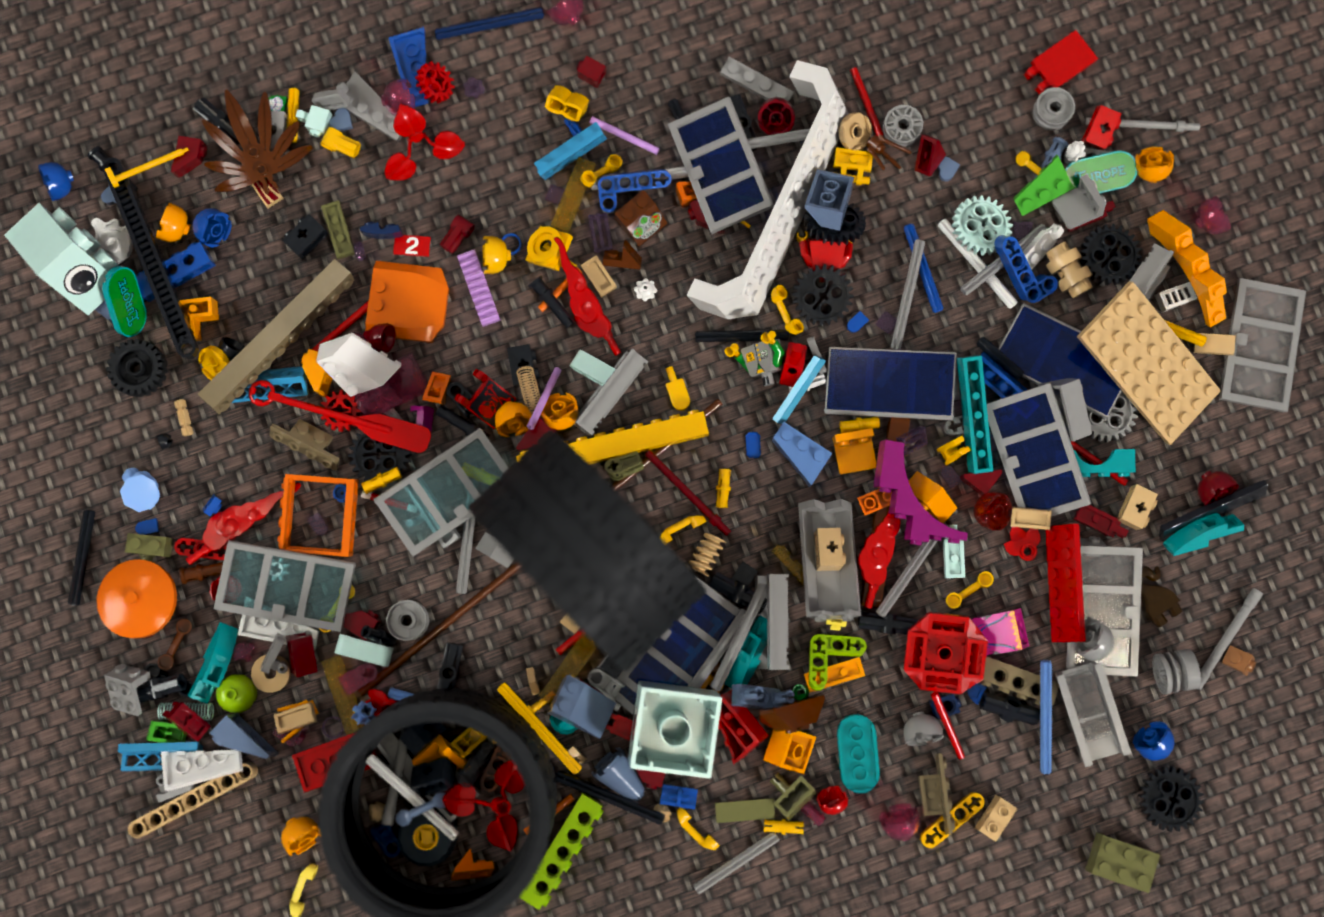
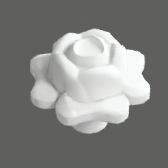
(1075, 151)
(645, 289)

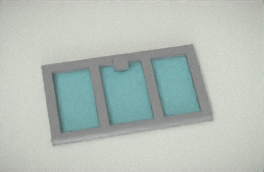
(439, 493)
(284, 586)

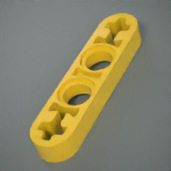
(958, 822)

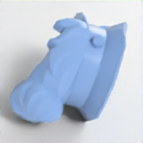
(139, 490)

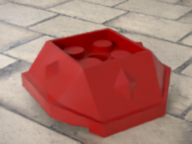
(948, 673)

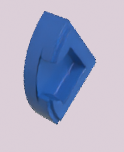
(976, 692)

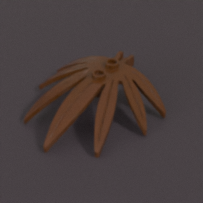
(256, 158)

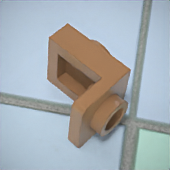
(1239, 660)

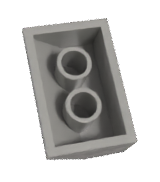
(1072, 407)

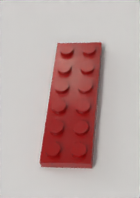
(1065, 583)

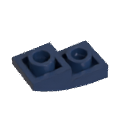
(374, 230)

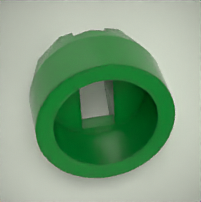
(799, 687)

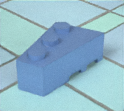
(802, 452)

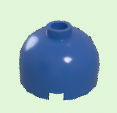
(56, 180)
(211, 227)
(1155, 741)

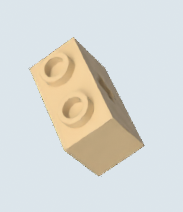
(1128, 513)
(825, 558)
(995, 818)

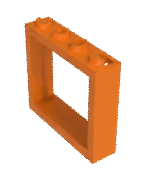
(287, 504)

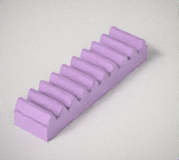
(478, 288)

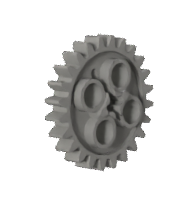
(1104, 427)

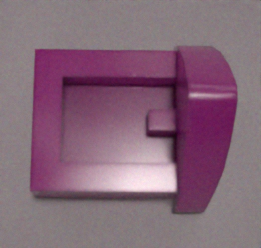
(424, 415)

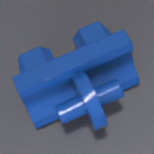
(678, 796)

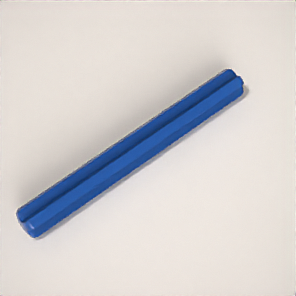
(924, 272)

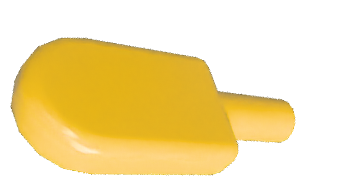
(677, 391)

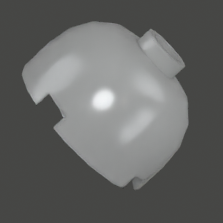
(1098, 642)
(922, 729)

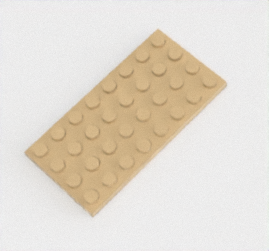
(1149, 363)

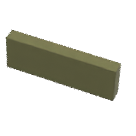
(338, 229)
(744, 810)

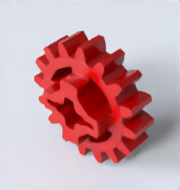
(434, 82)
(340, 402)

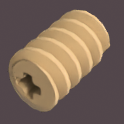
(706, 553)

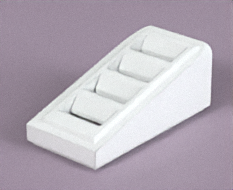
(1162, 300)

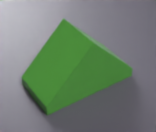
(164, 732)

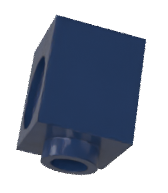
(954, 705)

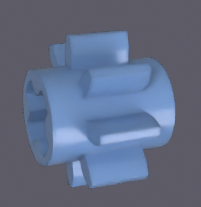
(363, 712)

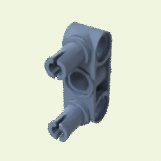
(759, 697)

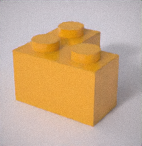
(199, 311)
(932, 497)

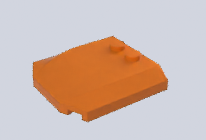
(409, 299)

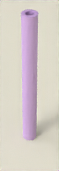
(626, 136)
(543, 399)

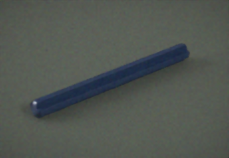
(489, 23)

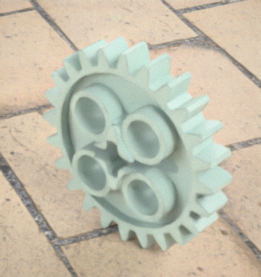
(988, 212)

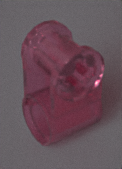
(354, 679)

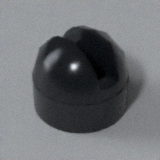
(164, 440)

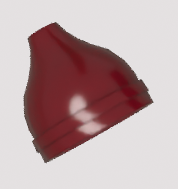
(381, 337)

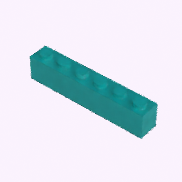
(975, 414)

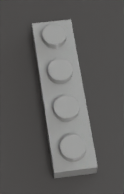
(754, 81)

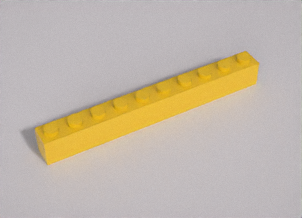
(640, 437)

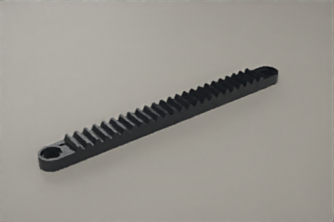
(152, 262)

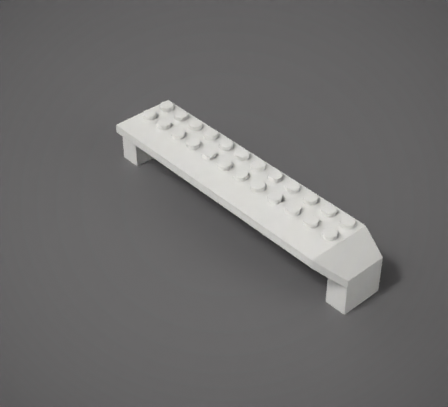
(747, 292)

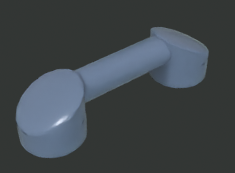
(405, 817)

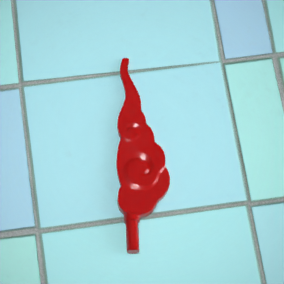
(584, 303)
(233, 523)
(877, 555)

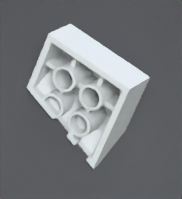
(355, 364)

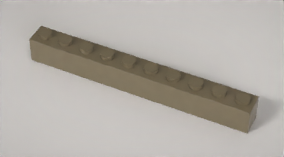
(276, 337)

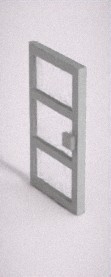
(1266, 345)
(1114, 598)

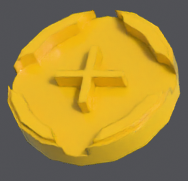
(212, 361)

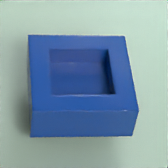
(212, 505)

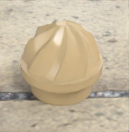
(665, 810)
(376, 811)

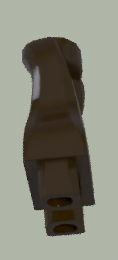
(1157, 599)

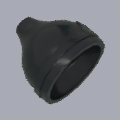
(230, 347)

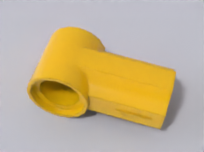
(336, 141)

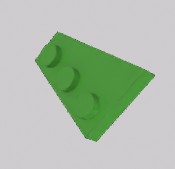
(1047, 185)

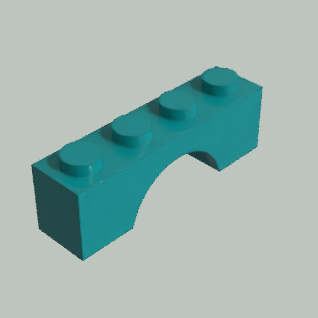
(1120, 461)

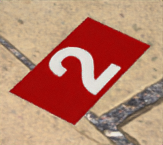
(412, 245)

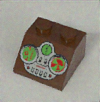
(640, 218)

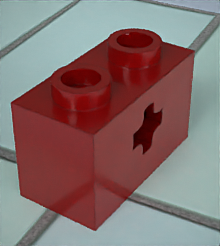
(1093, 135)

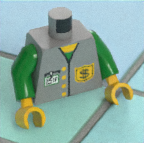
(760, 358)

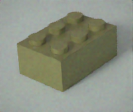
(1122, 862)

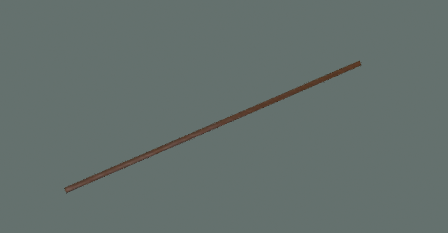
(490, 587)

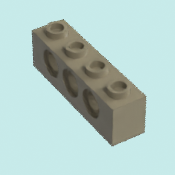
(1006, 683)

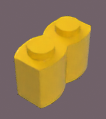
(567, 103)

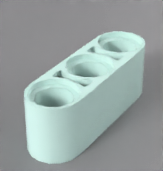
(591, 367)
(364, 650)

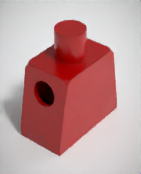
(793, 358)

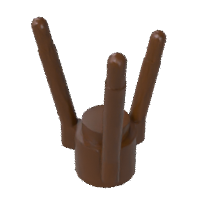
(876, 145)

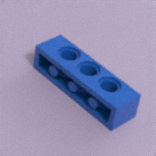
(184, 273)
(999, 379)

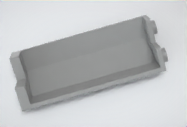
(829, 593)

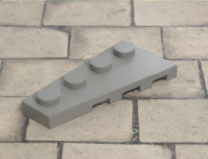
(368, 107)

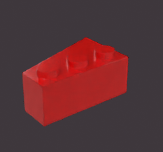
(739, 728)

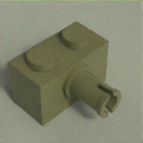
(149, 546)
(792, 796)

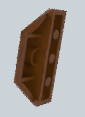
(793, 715)

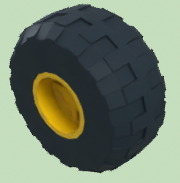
(424, 842)

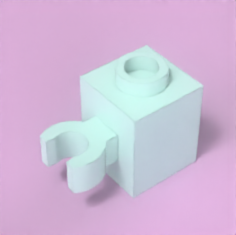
(316, 120)

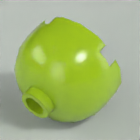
(236, 693)

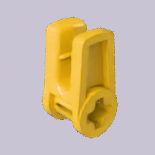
(951, 452)

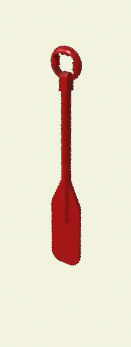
(376, 426)

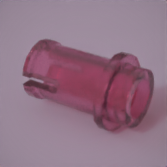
(813, 814)

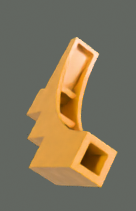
(1194, 262)

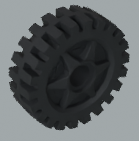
(125, 359)

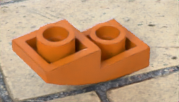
(874, 501)

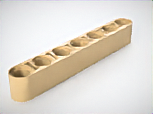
(184, 804)

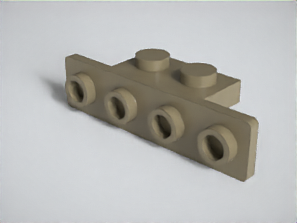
(308, 441)
(934, 794)

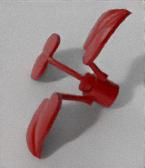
(410, 124)
(499, 832)

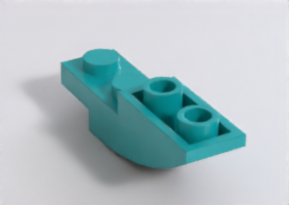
(1198, 533)
(748, 657)
(216, 663)

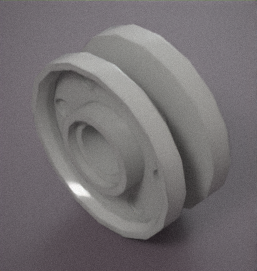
(1057, 98)
(910, 117)
(396, 616)

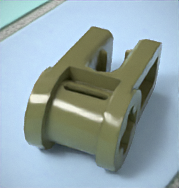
(625, 466)

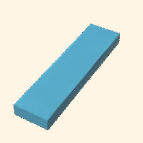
(799, 389)

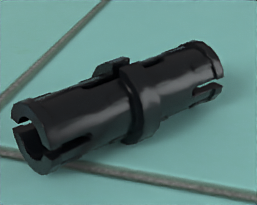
(378, 636)

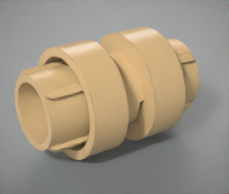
(1066, 264)

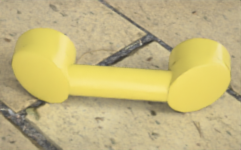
(297, 907)

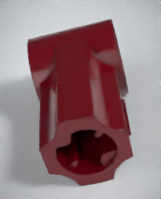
(459, 230)

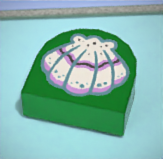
(278, 103)

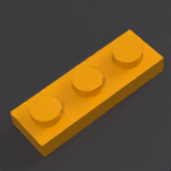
(839, 673)

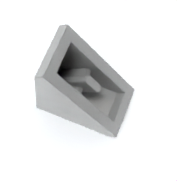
(493, 550)

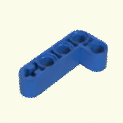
(633, 186)
(1022, 266)

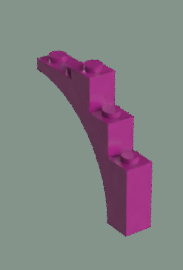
(891, 475)

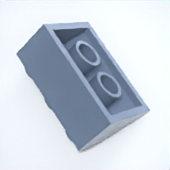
(829, 198)

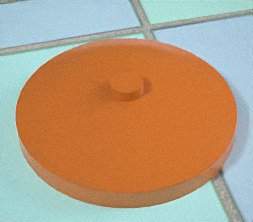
(136, 599)

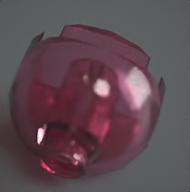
(566, 12)
(397, 93)
(1212, 217)
(901, 822)

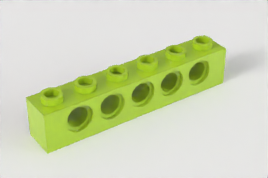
(584, 804)

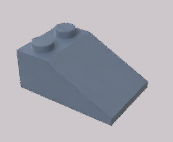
(582, 706)
(239, 735)

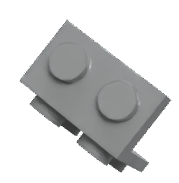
(1080, 204)
(122, 686)

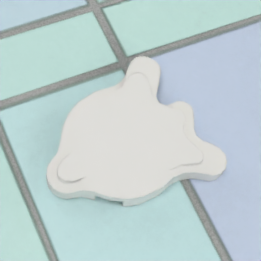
(113, 239)

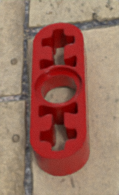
(187, 552)

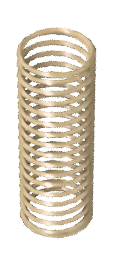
(529, 391)

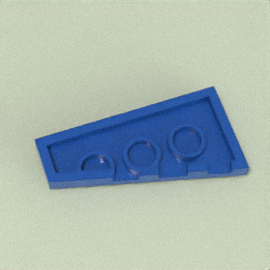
(410, 55)

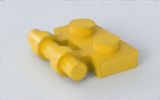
(853, 160)

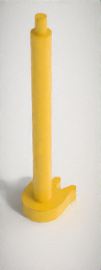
(116, 178)

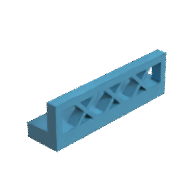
(570, 151)
(279, 377)
(152, 749)

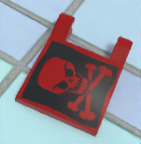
(486, 399)

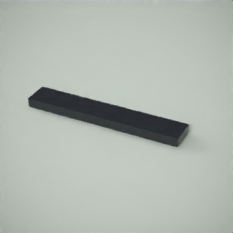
(1220, 506)

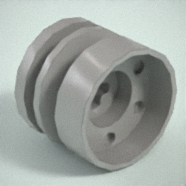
(1176, 671)

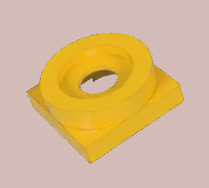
(551, 258)

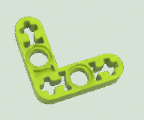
(828, 649)

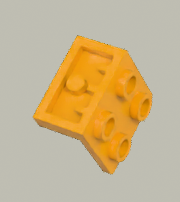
(854, 451)
(437, 749)

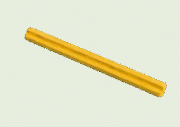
(542, 731)

